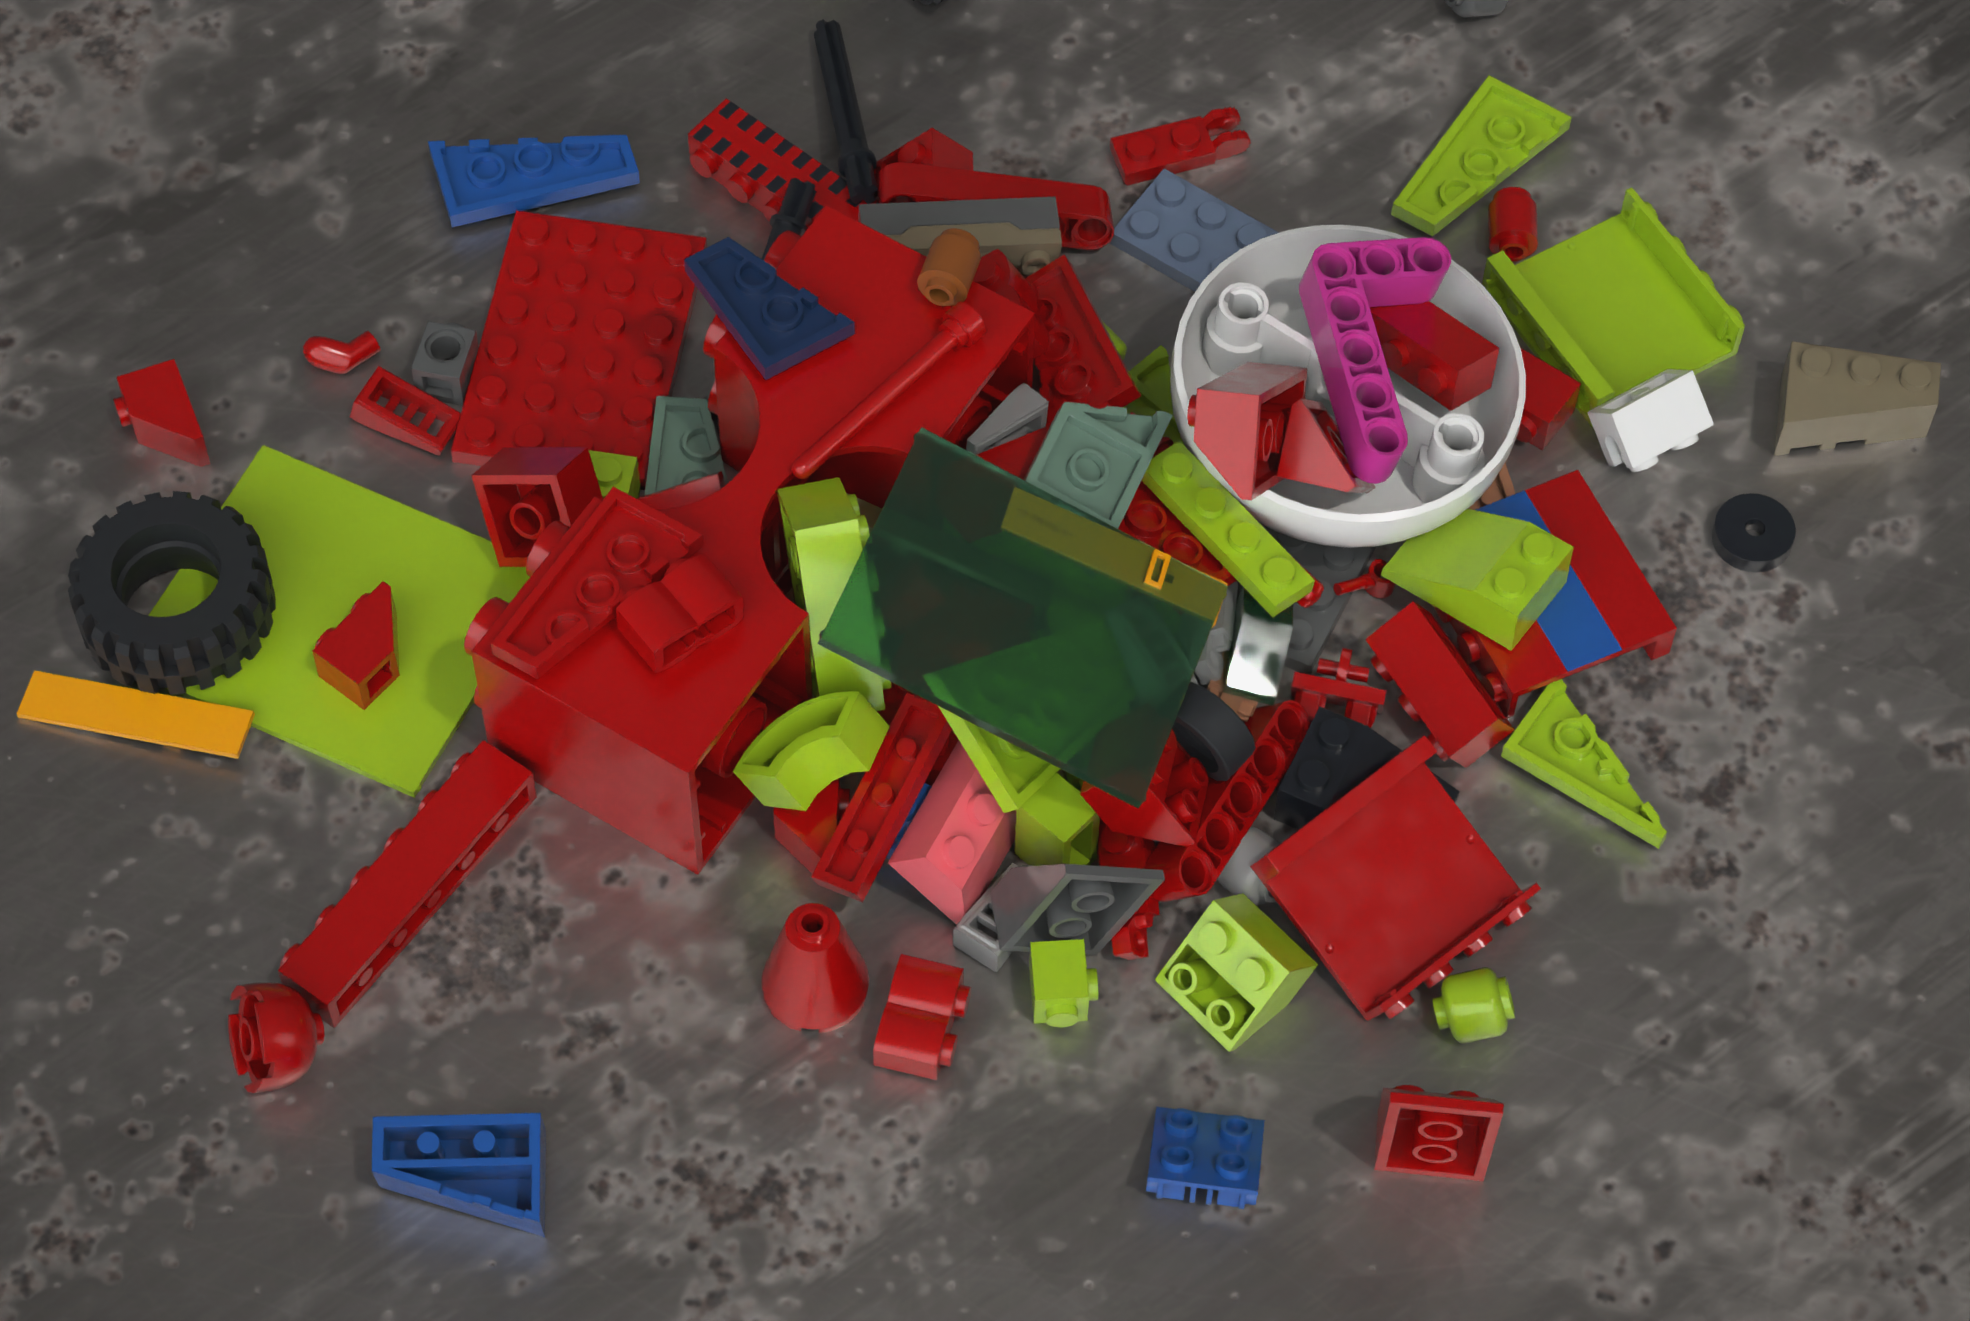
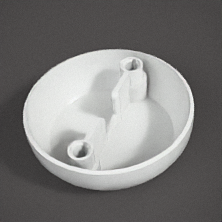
(1255, 314)

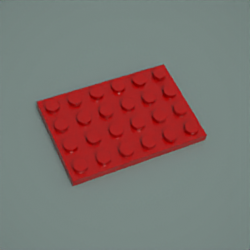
(578, 339)

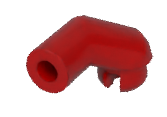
(340, 356)

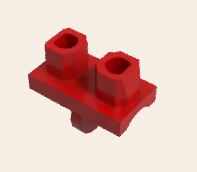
(1360, 701)

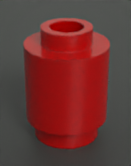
(1513, 223)

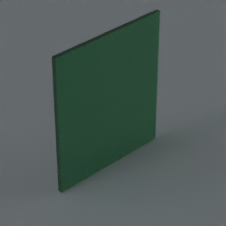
(1025, 617)

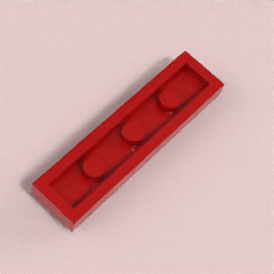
(883, 799)

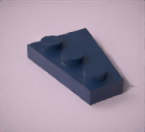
(761, 310)

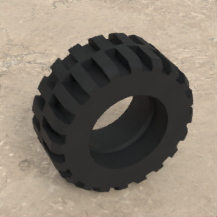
(161, 538)

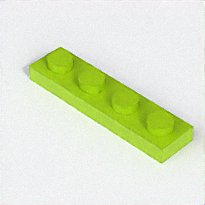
(1227, 529)

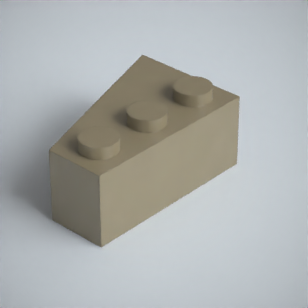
(1853, 396)

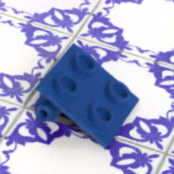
(1205, 1154)

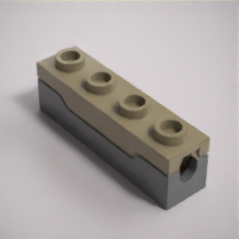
(1019, 227)

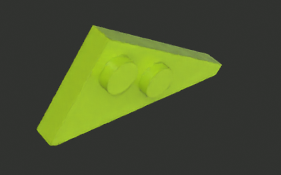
(1569, 755)

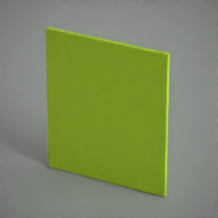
(325, 551)

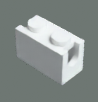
(1651, 419)

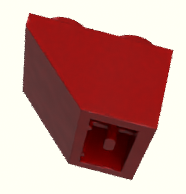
(1171, 803)

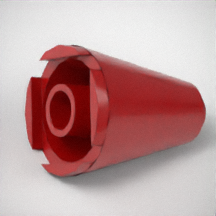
(814, 972)

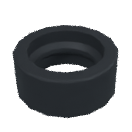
(1212, 733)

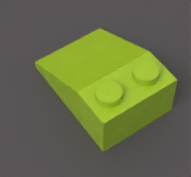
(1484, 572)

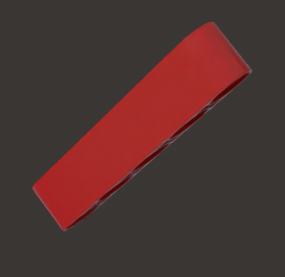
(1081, 208)
(1232, 804)

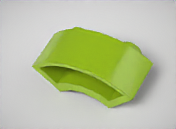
(811, 749)

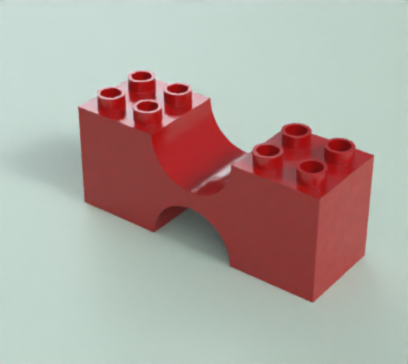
(664, 745)

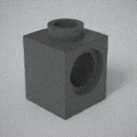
(449, 378)

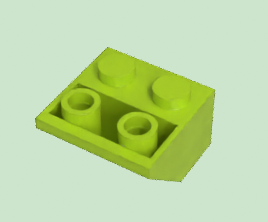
(1235, 970)

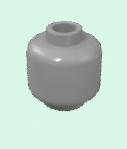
(1238, 874)

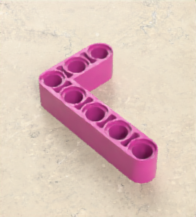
(1337, 301)

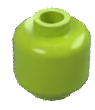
(1474, 1005)

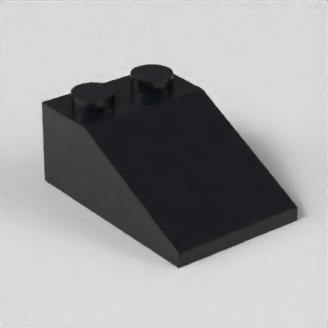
(1329, 764)

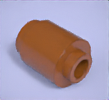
(949, 267)

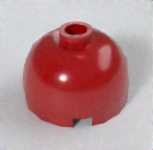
(273, 1035)

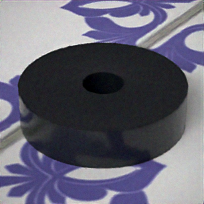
(1749, 551)

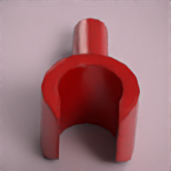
(1370, 582)

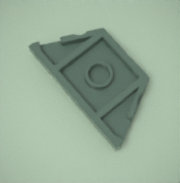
(1097, 457)

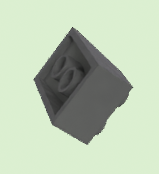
(1068, 903)

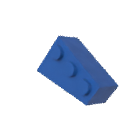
(467, 1163)

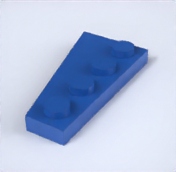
(499, 179)

